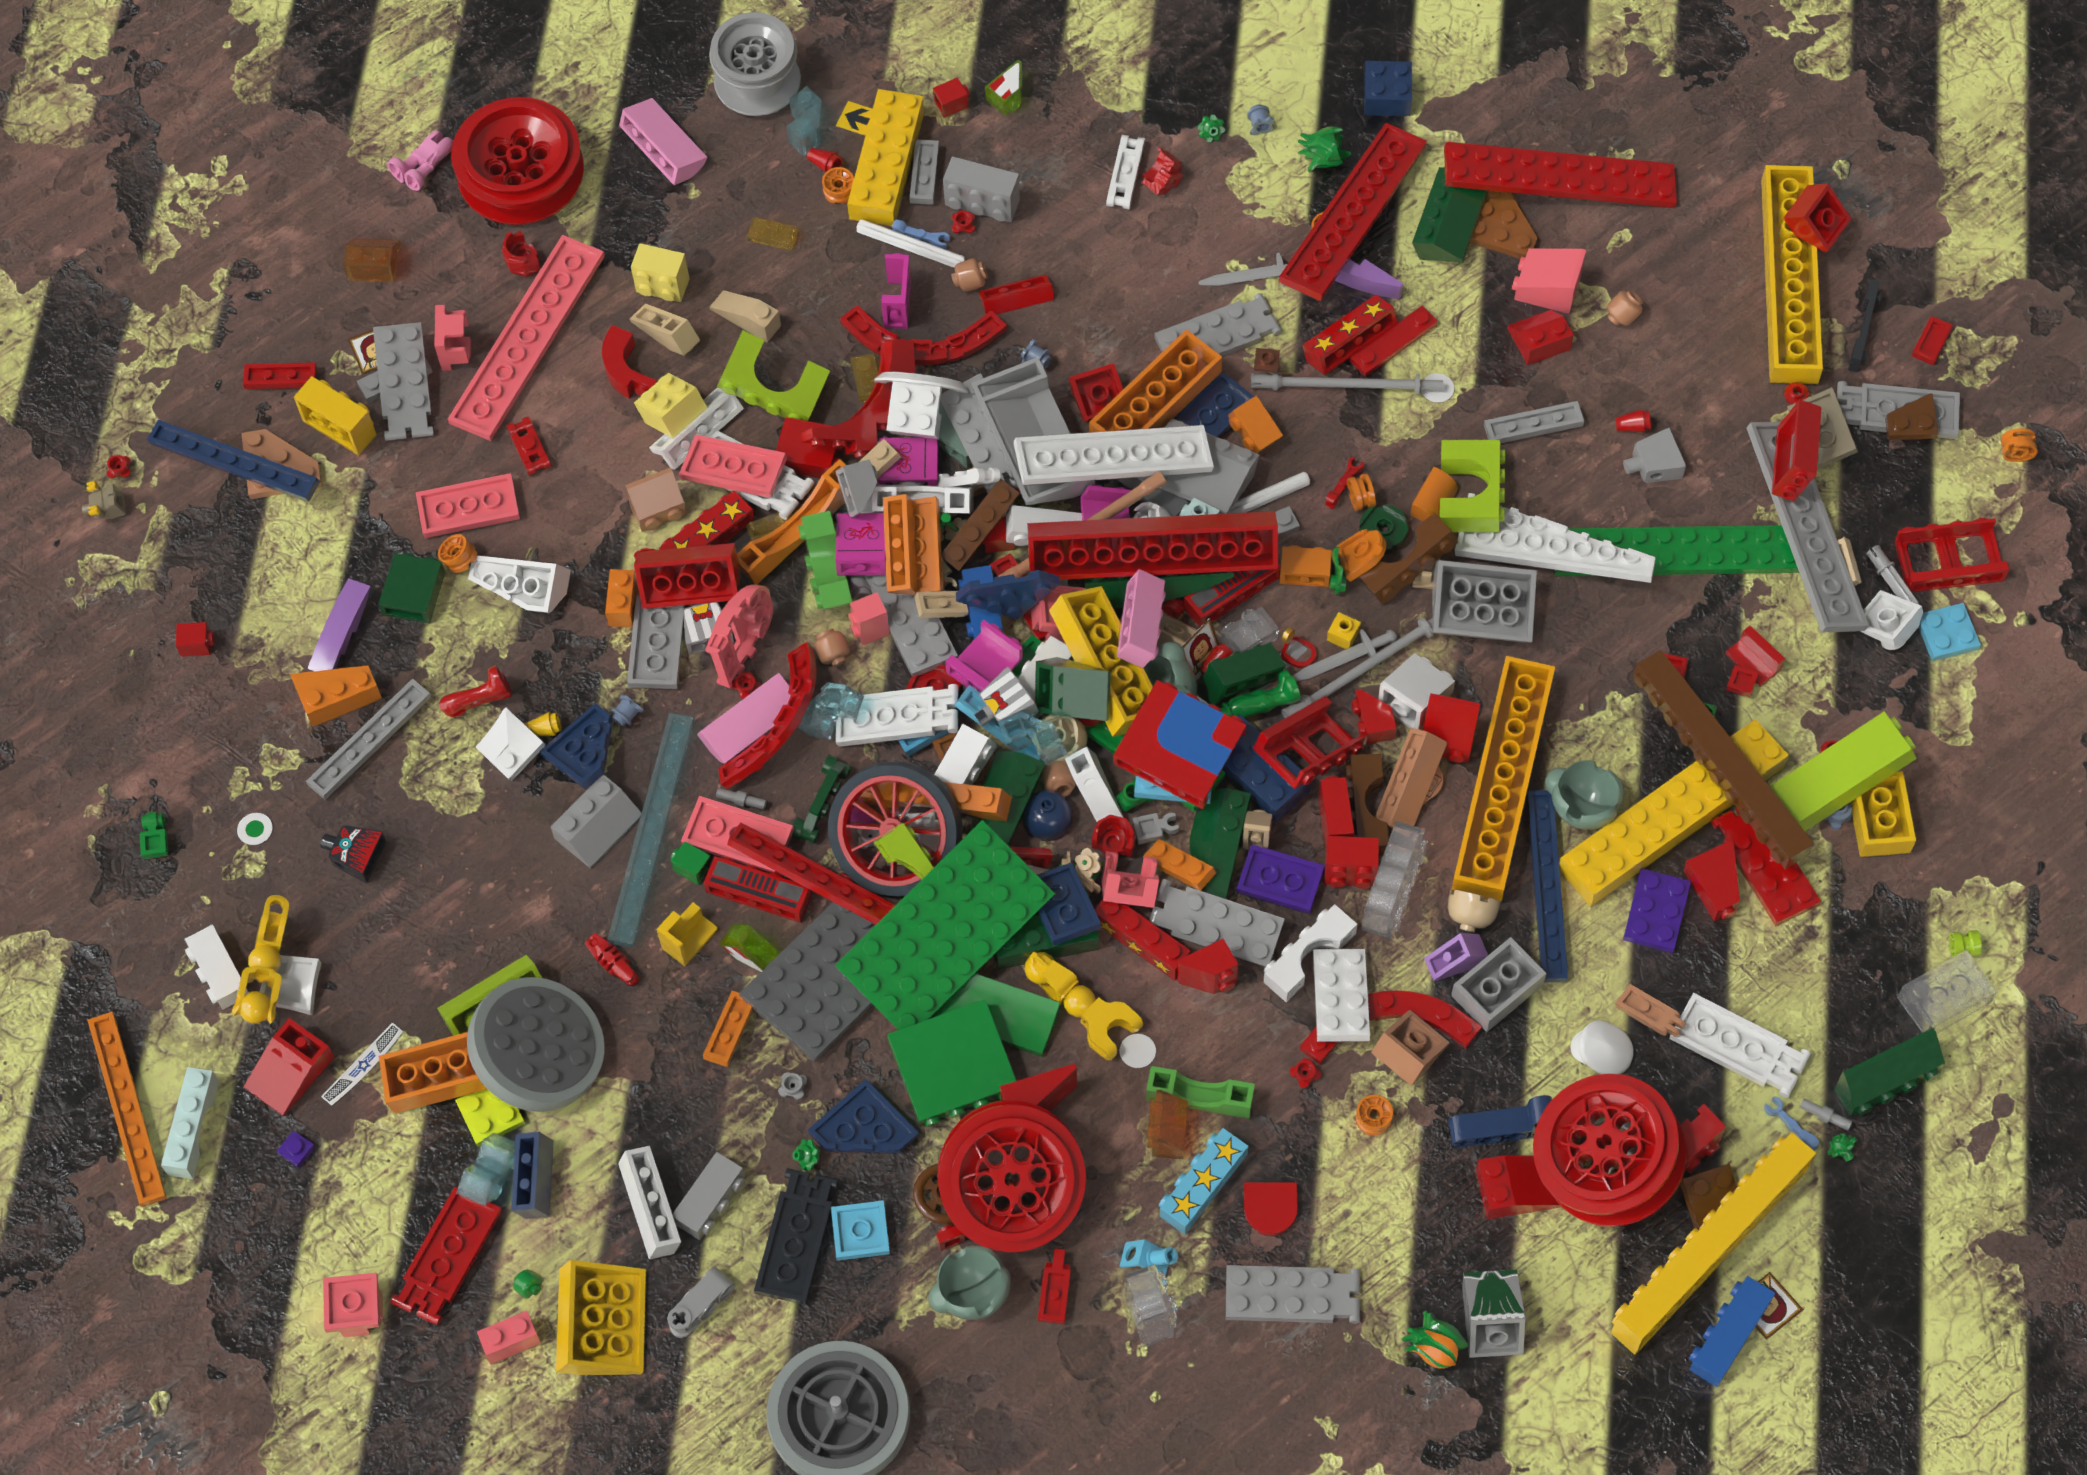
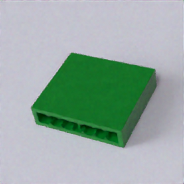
(951, 1062)

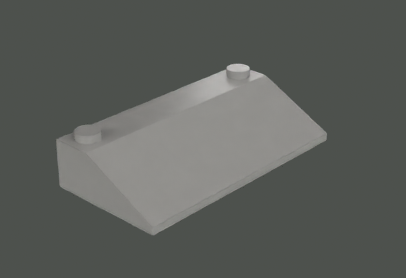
(1022, 405)

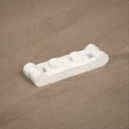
(1125, 171)
(969, 478)

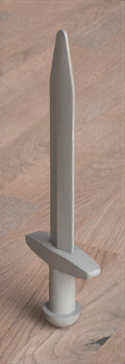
(1246, 275)
(1366, 647)

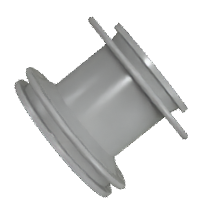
(742, 53)

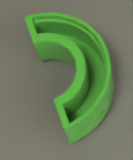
(821, 546)

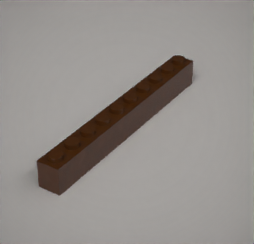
(1723, 760)

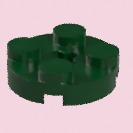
(1390, 516)

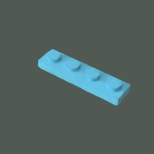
(971, 703)

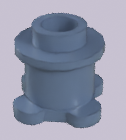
(1260, 119)
(1033, 351)
(625, 711)
(1840, 816)

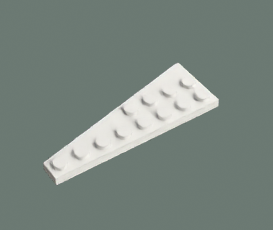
(1552, 546)

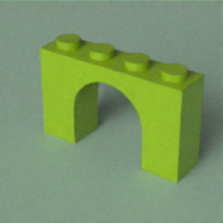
(741, 381)
(1483, 460)

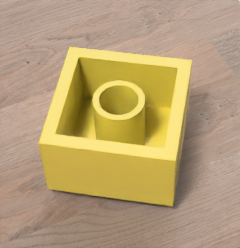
(660, 273)
(670, 405)

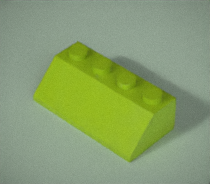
(460, 1010)

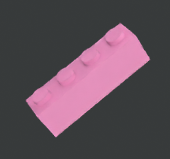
(1141, 619)

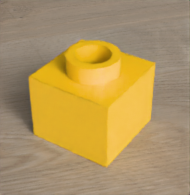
(1346, 636)

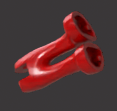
(492, 690)

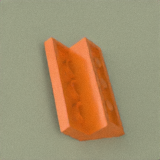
(912, 545)

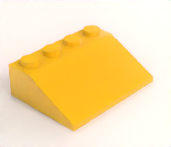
(600, 1319)

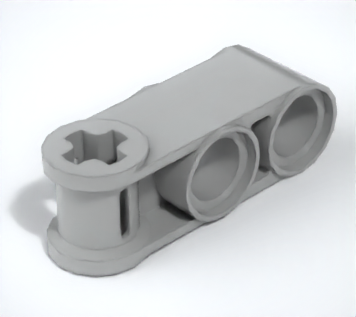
(700, 1302)

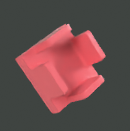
(449, 339)
(1041, 615)
(352, 1304)

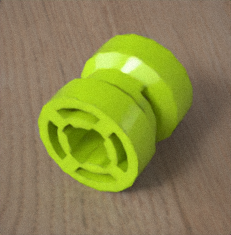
(1961, 942)

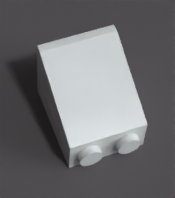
(1410, 687)

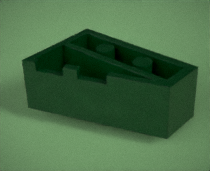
(1240, 672)

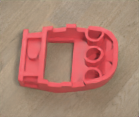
(749, 617)

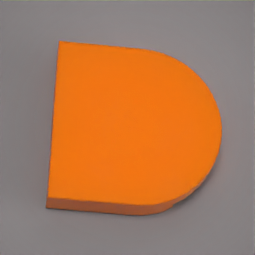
(1361, 552)

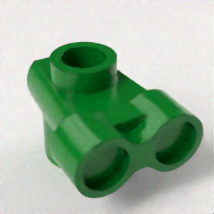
(1124, 799)

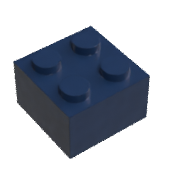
(1388, 88)

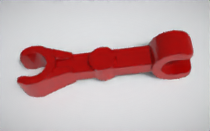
(1333, 496)

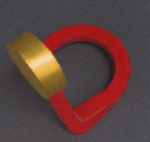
(1289, 636)

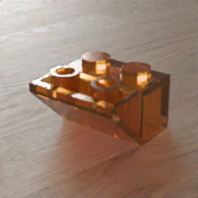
(1167, 1125)

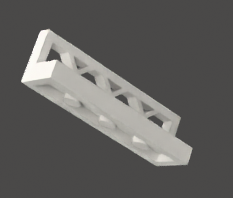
(719, 411)

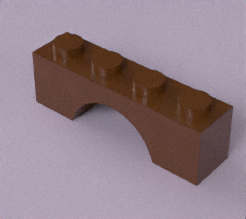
(980, 524)
(1432, 542)
(1365, 777)

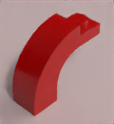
(615, 352)

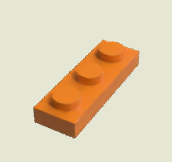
(1181, 865)
(728, 1030)

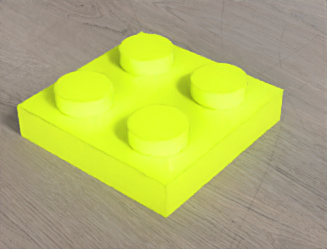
(488, 1115)

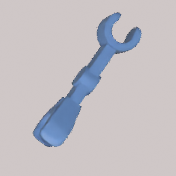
(920, 234)
(1808, 1138)

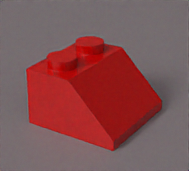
(1818, 216)
(1541, 336)
(1209, 969)

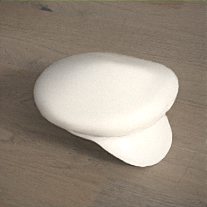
(1603, 1048)

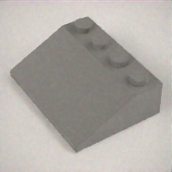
(1224, 485)
(1483, 601)

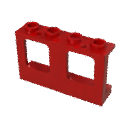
(1952, 572)
(1294, 734)

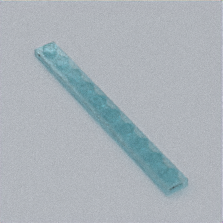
(650, 830)

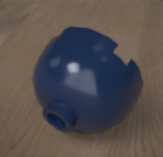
(1047, 815)

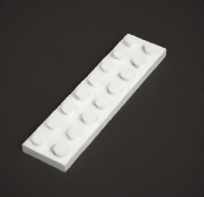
(1113, 454)

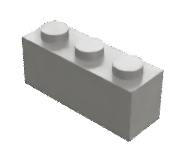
(709, 1196)

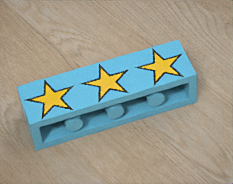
(1203, 1181)

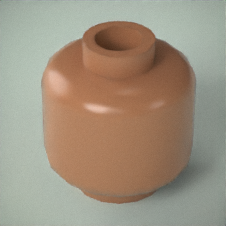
(969, 275)
(1624, 308)
(831, 647)
(1058, 778)

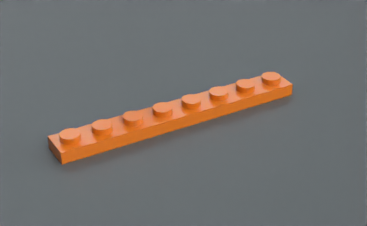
(127, 1109)

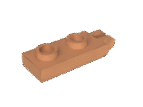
(1649, 1011)

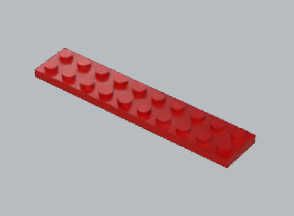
(1559, 174)
(1352, 212)

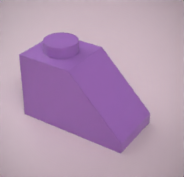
(1456, 956)

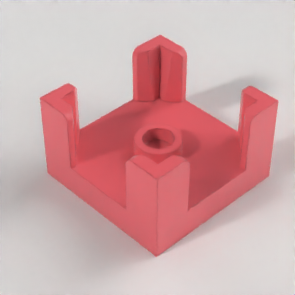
(1129, 887)

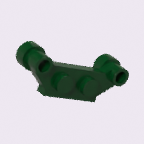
(834, 772)

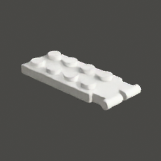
(786, 490)
(900, 716)
(1740, 1045)

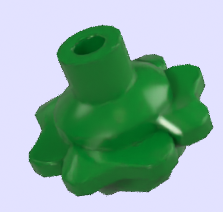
(1211, 128)
(1841, 1146)
(806, 1154)

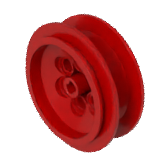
(505, 130)
(1004, 1128)
(1643, 1179)

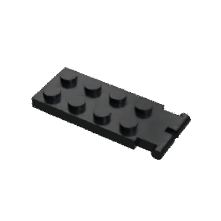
(795, 1237)

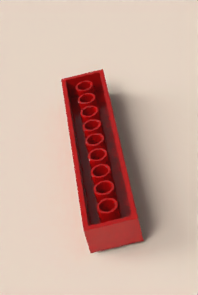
(1154, 545)

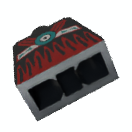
(355, 850)

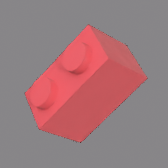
(868, 619)
(508, 1337)

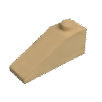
(748, 314)
(666, 328)

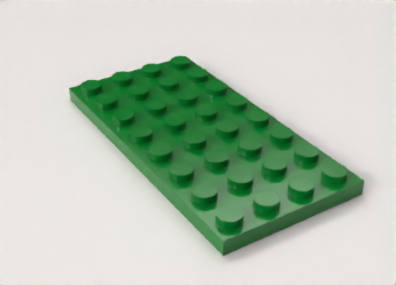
(945, 928)

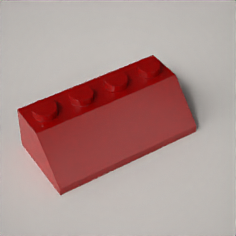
(687, 575)

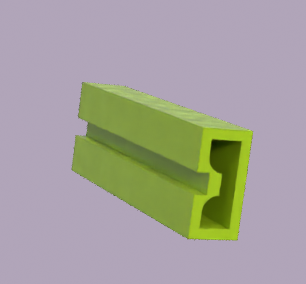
(1845, 771)

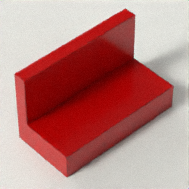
(1757, 655)

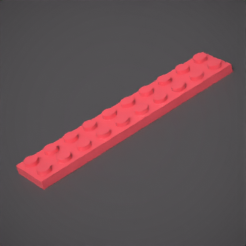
(526, 338)

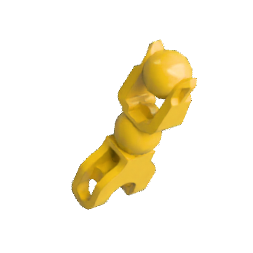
(263, 965)
(1081, 1003)

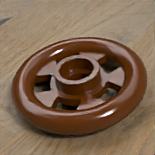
(927, 1208)

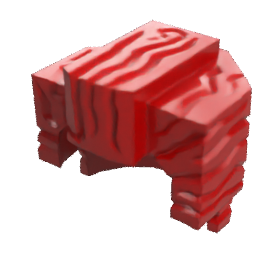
(1164, 173)
(519, 256)
(1114, 835)

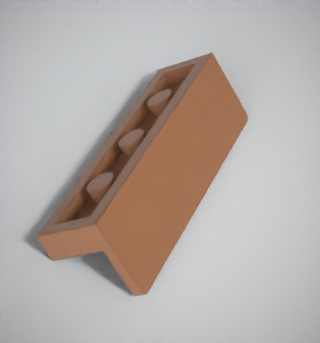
(1411, 778)

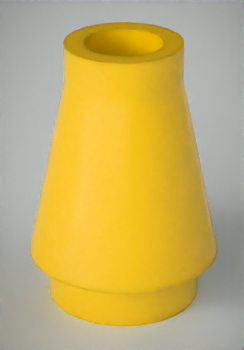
(545, 725)

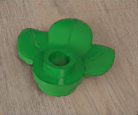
(1337, 581)

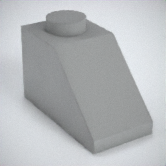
(857, 485)

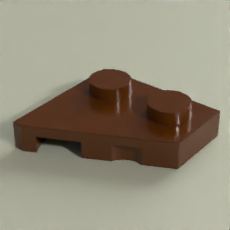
(1913, 420)
(1706, 1190)

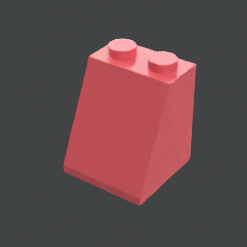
(1549, 278)

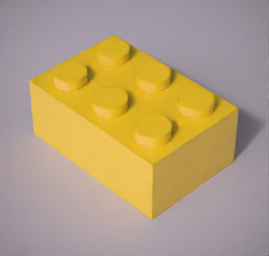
(335, 415)
(1884, 819)

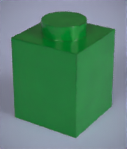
(690, 862)

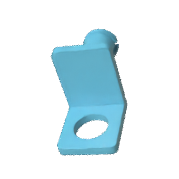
(1147, 1255)

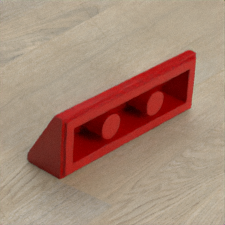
(1017, 295)

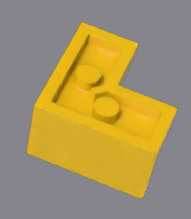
(685, 934)

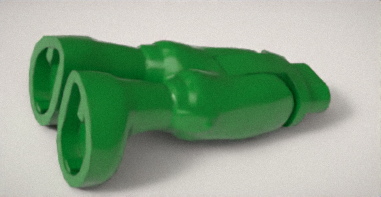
(1264, 701)

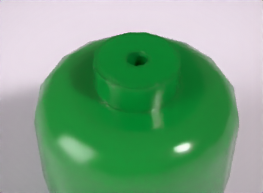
(527, 1283)

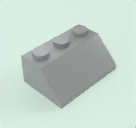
(596, 821)

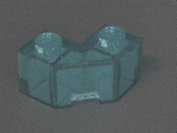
(807, 127)
(826, 707)
(1023, 731)
(493, 1165)

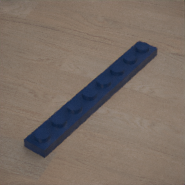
(233, 460)
(1547, 886)

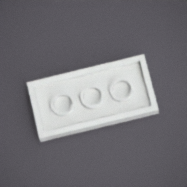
(1341, 995)

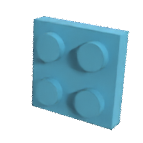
(1948, 632)
(860, 1230)

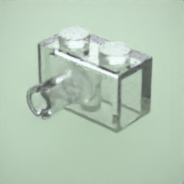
(1252, 629)

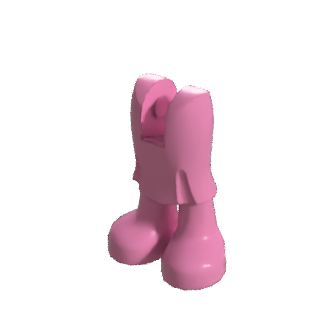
(427, 156)

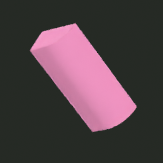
(662, 141)
(746, 720)

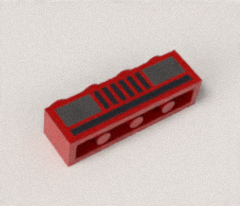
(1227, 595)
(757, 888)

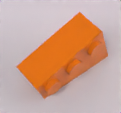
(335, 692)

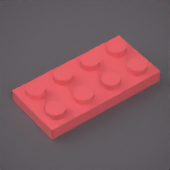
(733, 466)
(467, 505)
(715, 822)

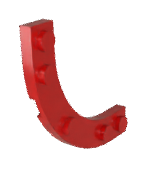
(925, 351)
(801, 689)
(1394, 1005)

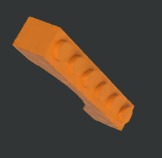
(766, 553)
(971, 799)

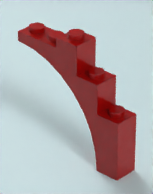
(859, 432)

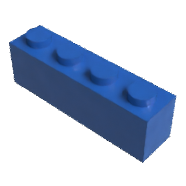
(976, 614)
(1731, 1331)

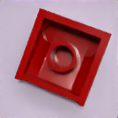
(1095, 390)

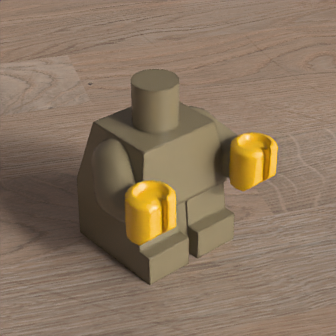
(105, 502)

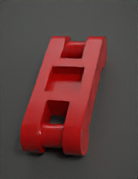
(528, 446)

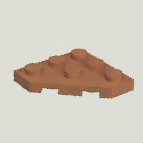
(277, 450)

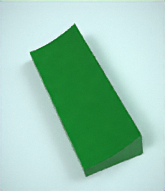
(1019, 1016)

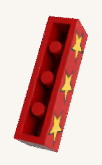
(1350, 334)
(714, 524)
(1141, 936)

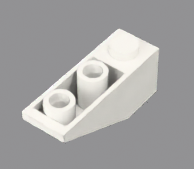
(1093, 784)

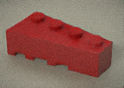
(1702, 1137)

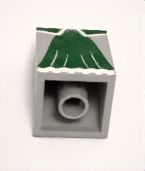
(1493, 1313)

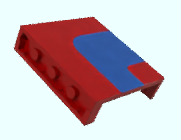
(1179, 743)

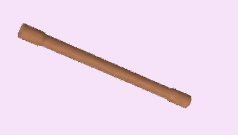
(1145, 488)

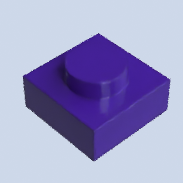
(296, 1149)

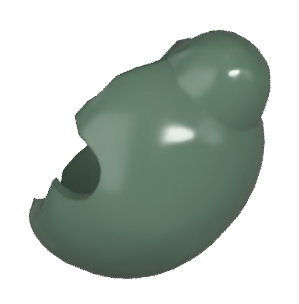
(1172, 668)
(1585, 794)
(971, 1284)

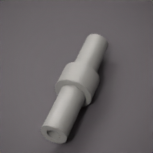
(741, 798)
(1825, 1114)

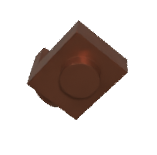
(1266, 360)

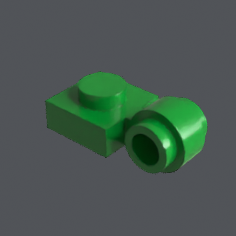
(155, 840)

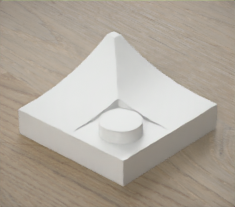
(510, 744)
(297, 983)

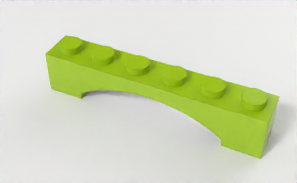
(901, 847)

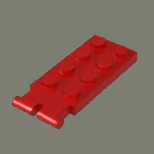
(1780, 890)
(446, 1256)

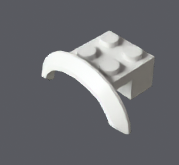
(916, 402)

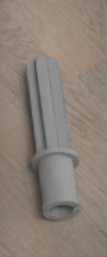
(1890, 574)

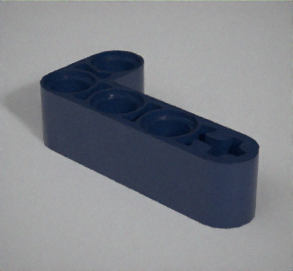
(1498, 1125)

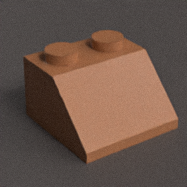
(655, 500)
(1409, 1047)

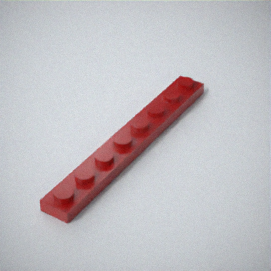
(809, 873)

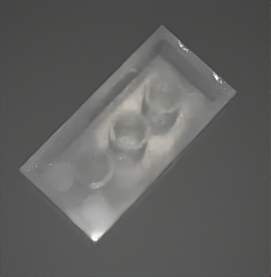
(1394, 880)

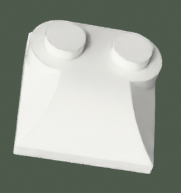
(1892, 619)

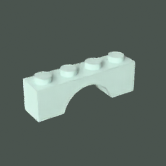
(183, 1141)

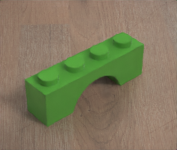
(1224, 1098)

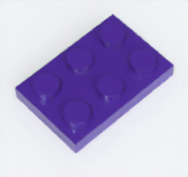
(1280, 879)
(1656, 910)

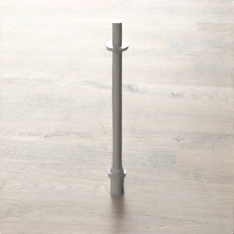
(1276, 381)
(1425, 628)

